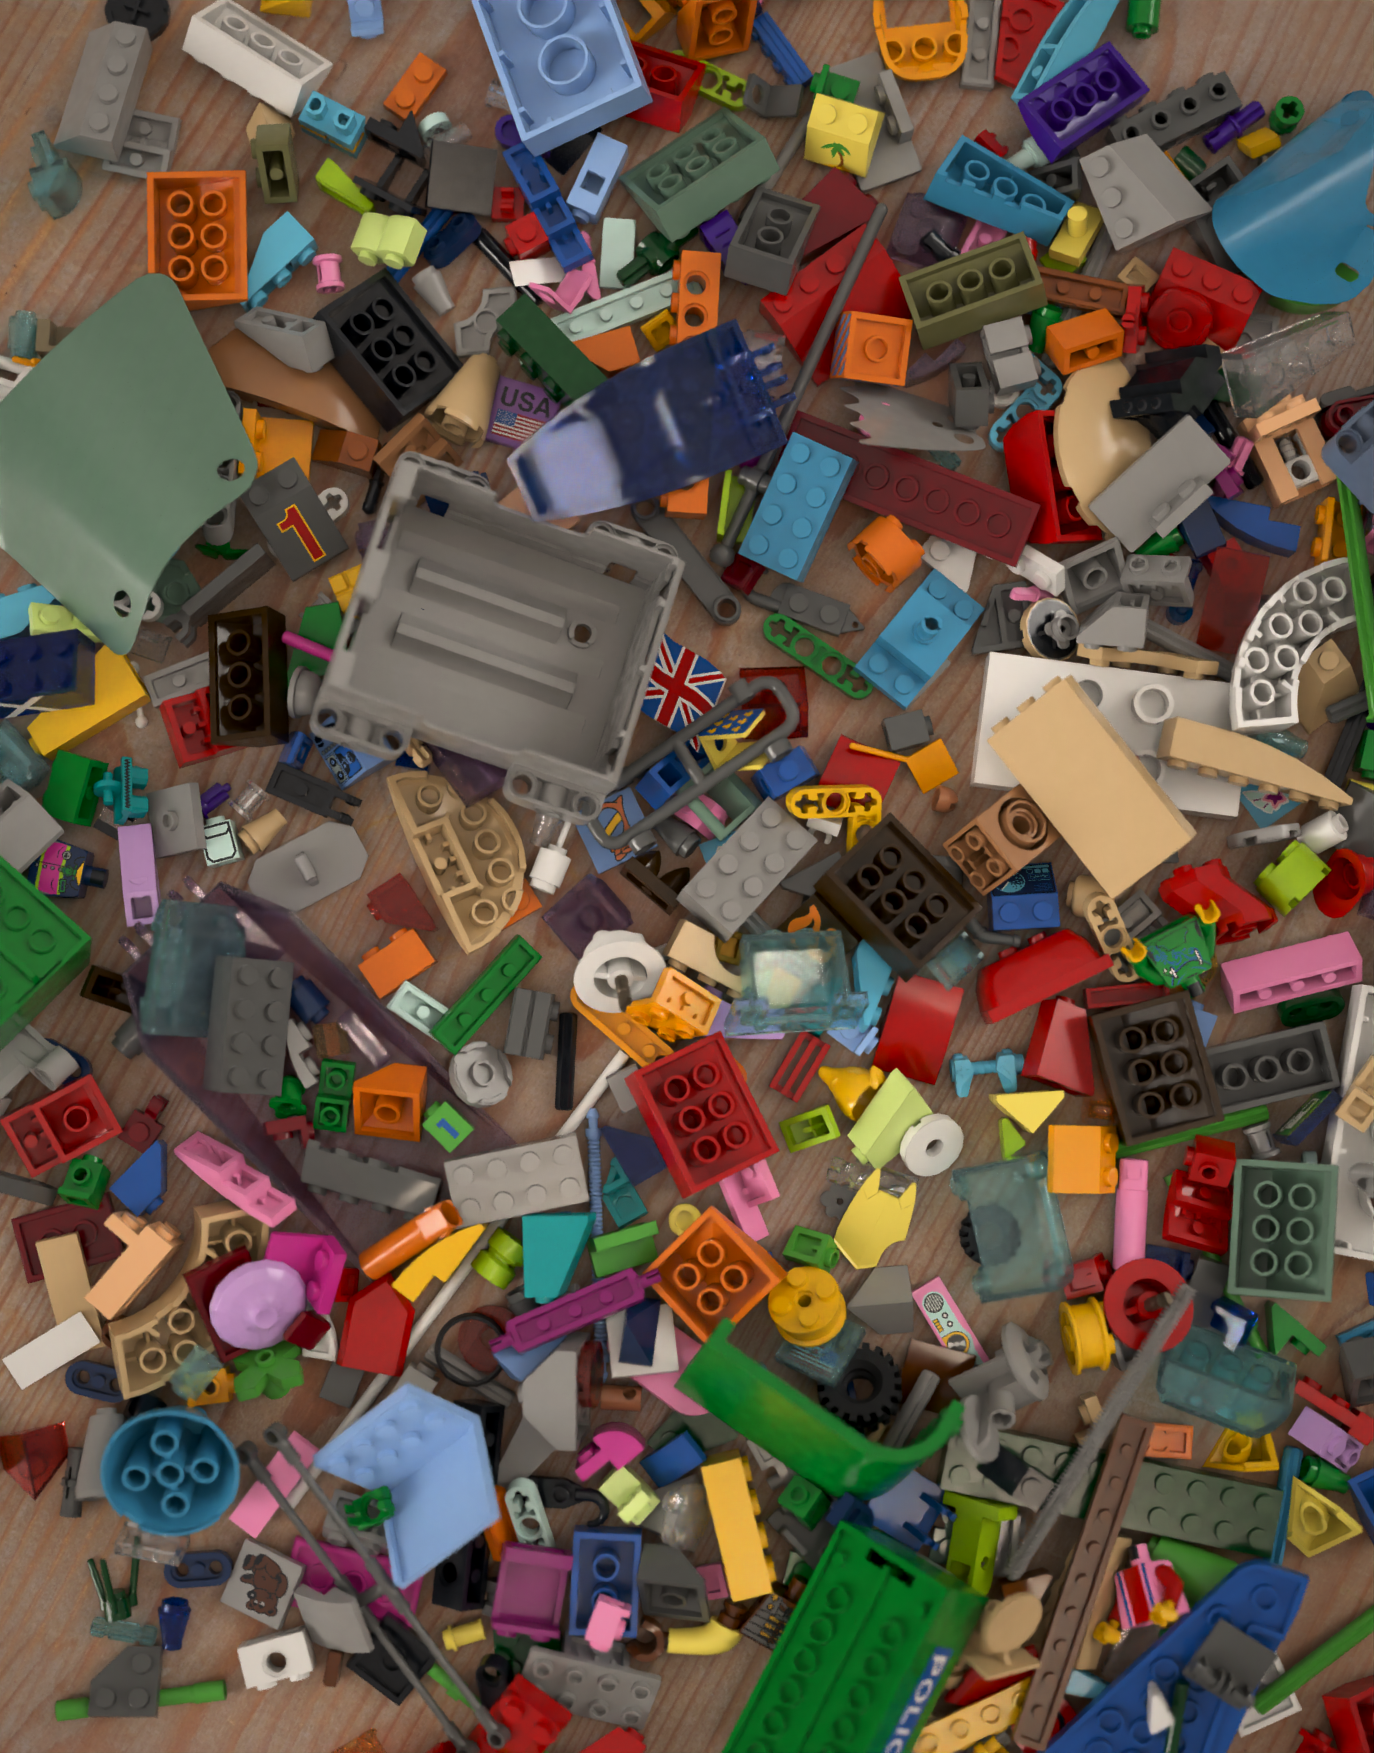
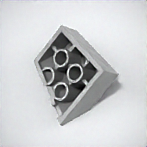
(1140, 192)

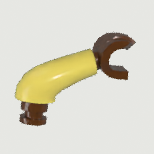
(708, 1639)

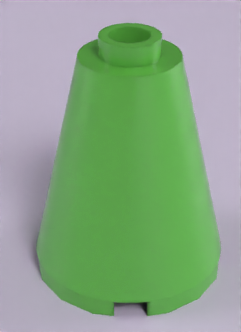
(1193, 1564)

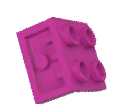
(316, 1259)

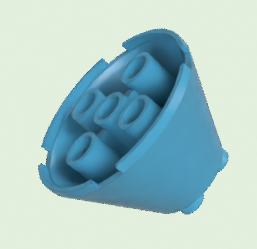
(170, 1471)

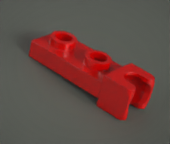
(1353, 1422)

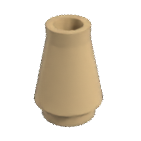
(261, 831)

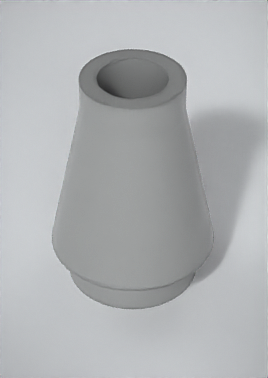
(432, 288)

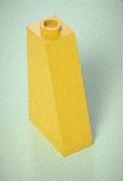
(117, 694)

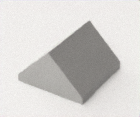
(1093, 575)

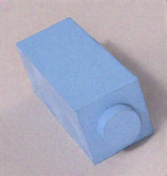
(597, 179)

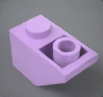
(1326, 1439)

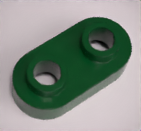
(1311, 1008)

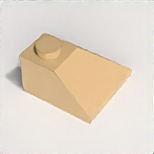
(1323, 681)

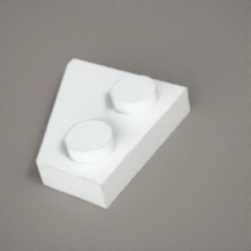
(950, 560)

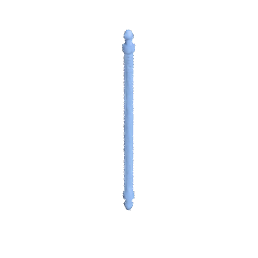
(593, 1135)

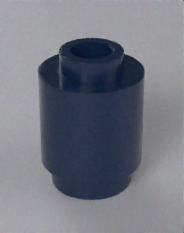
(308, 1001)

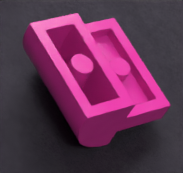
(614, 1442)

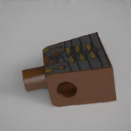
(771, 1612)

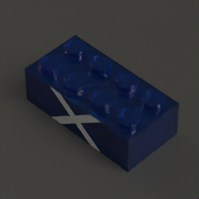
(46, 673)

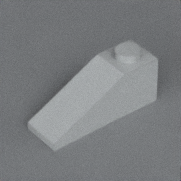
(291, 338)

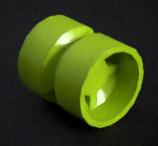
(500, 1258)

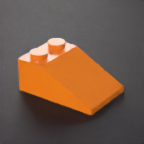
(715, 27)

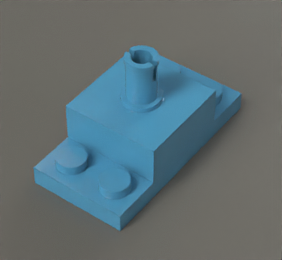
(919, 639)

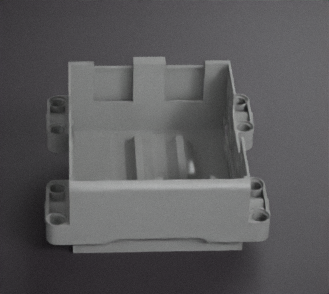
(495, 648)

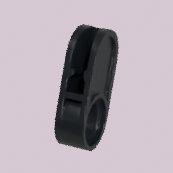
(491, 1686)

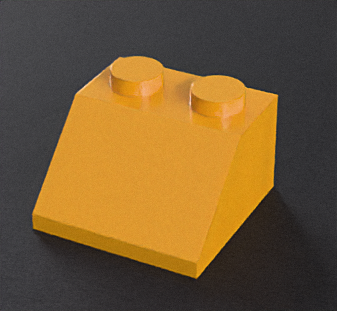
(1082, 1159)

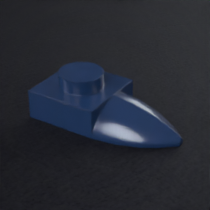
(851, 1510)

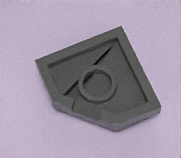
(128, 1685)

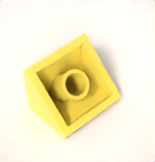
(1029, 1107)

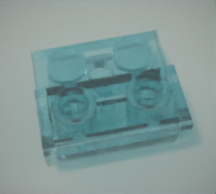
(54, 179)
(19, 760)

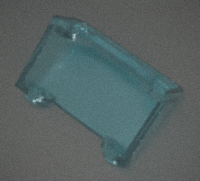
(1015, 1227)

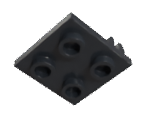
(380, 191)

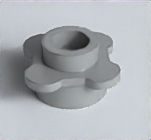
(1069, 626)

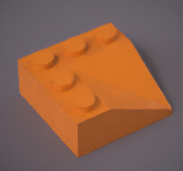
(714, 1273)

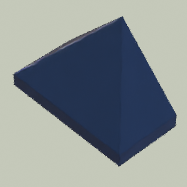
(640, 1333)

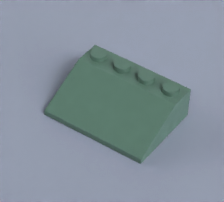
(700, 173)
(1283, 1230)

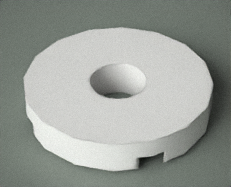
(941, 1155)

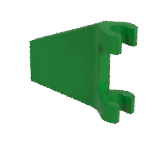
(322, 625)

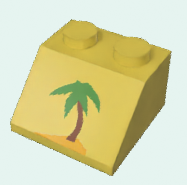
(842, 134)

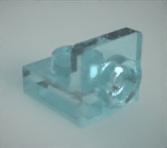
(195, 1373)

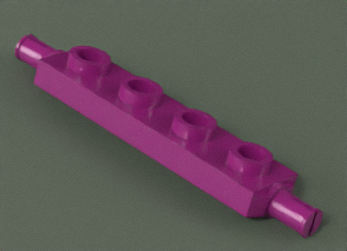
(575, 1311)

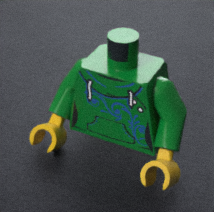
(1177, 951)

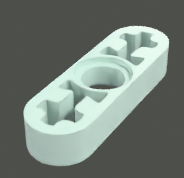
(532, 1509)

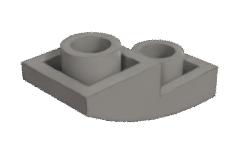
(298, 1043)

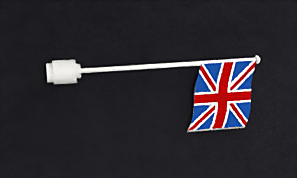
(677, 694)

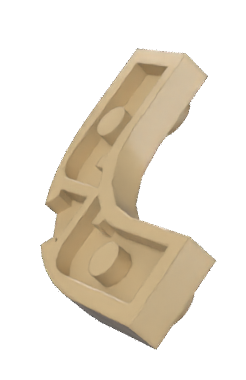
(1166, 661)

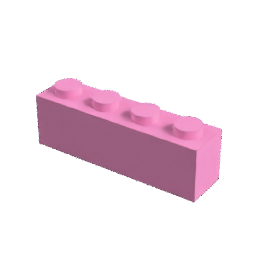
(1291, 972)

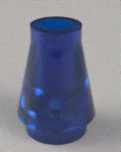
(173, 1621)

